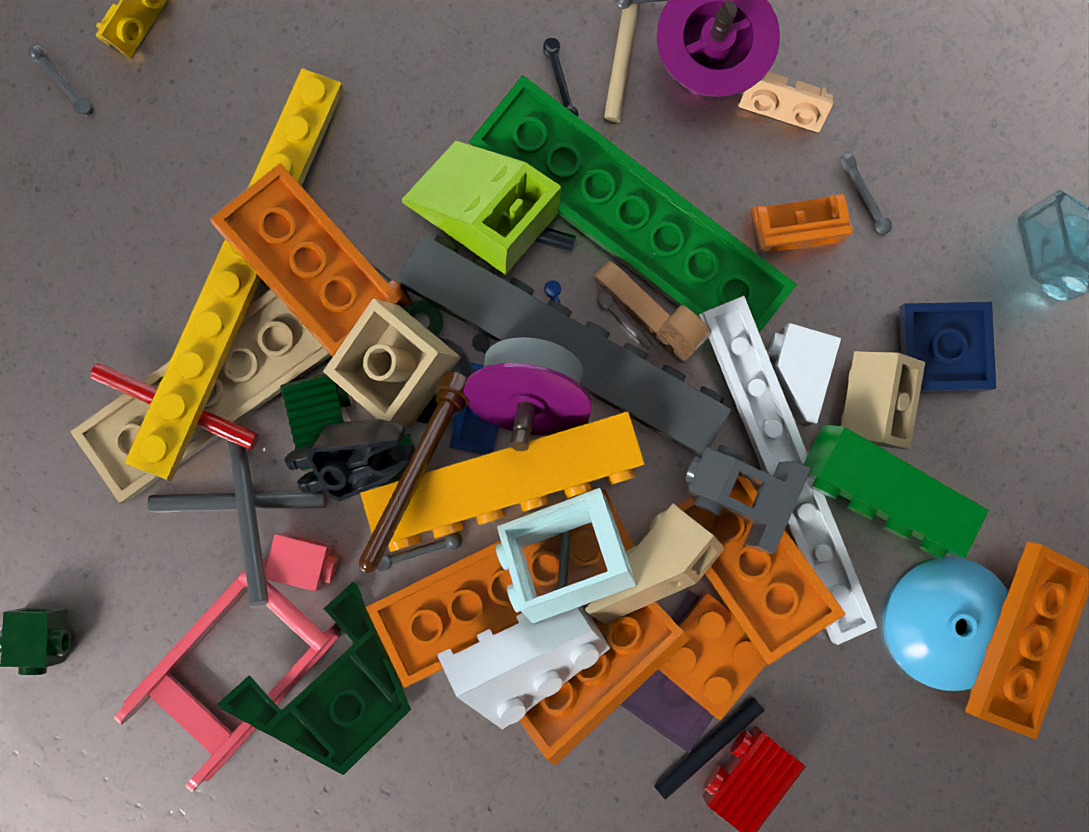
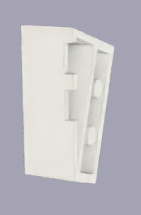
(523, 663)

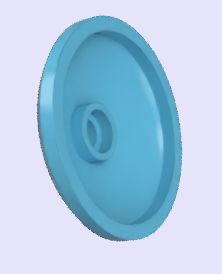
(923, 617)

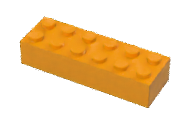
(512, 477)

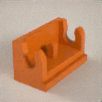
(801, 224)

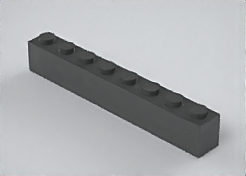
(610, 372)

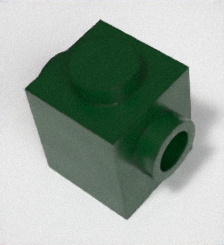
(34, 639)

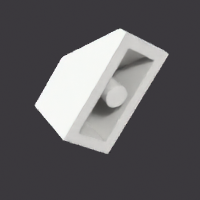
(803, 368)

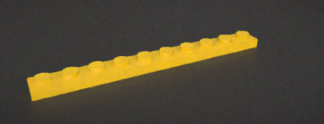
(227, 292)

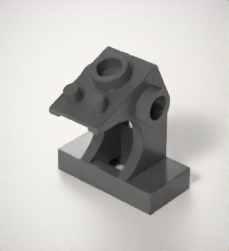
(712, 480)

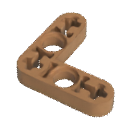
(677, 333)

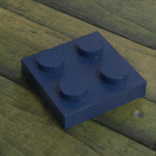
(952, 342)

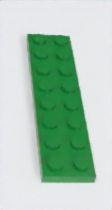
(631, 208)

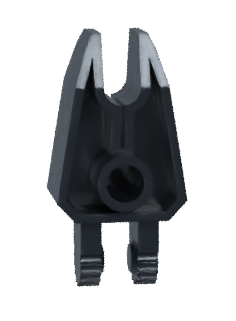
(351, 458)

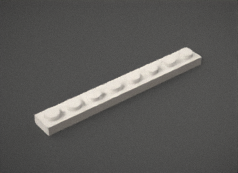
(778, 440)

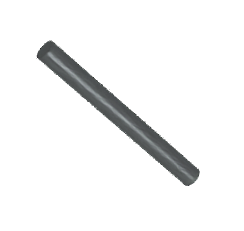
(227, 501)
(248, 525)

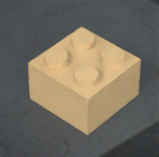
(391, 363)

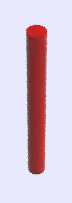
(146, 393)

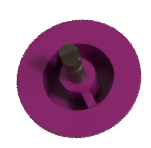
(718, 44)

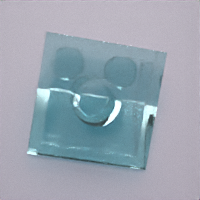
(1057, 245)

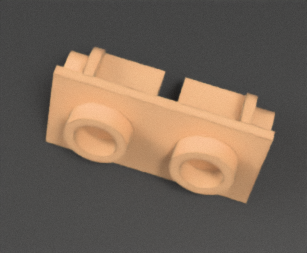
(801, 106)

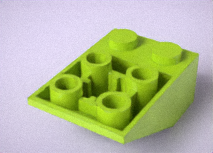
(486, 202)

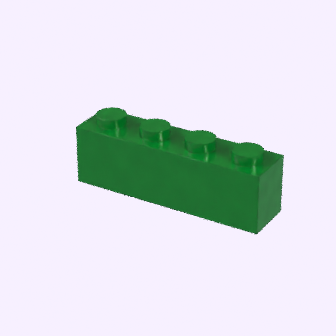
(893, 491)

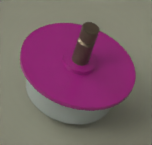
(529, 389)

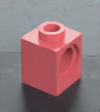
(300, 562)

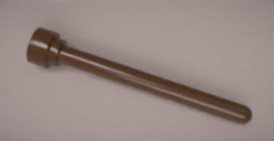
(450, 400)

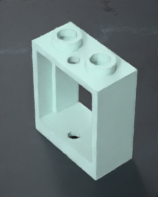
(548, 523)

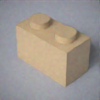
(883, 397)

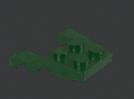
(343, 707)

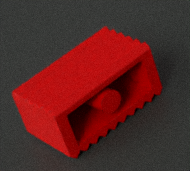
(751, 780)

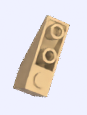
(663, 563)

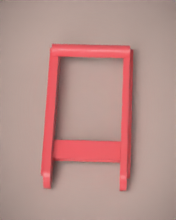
(194, 715)

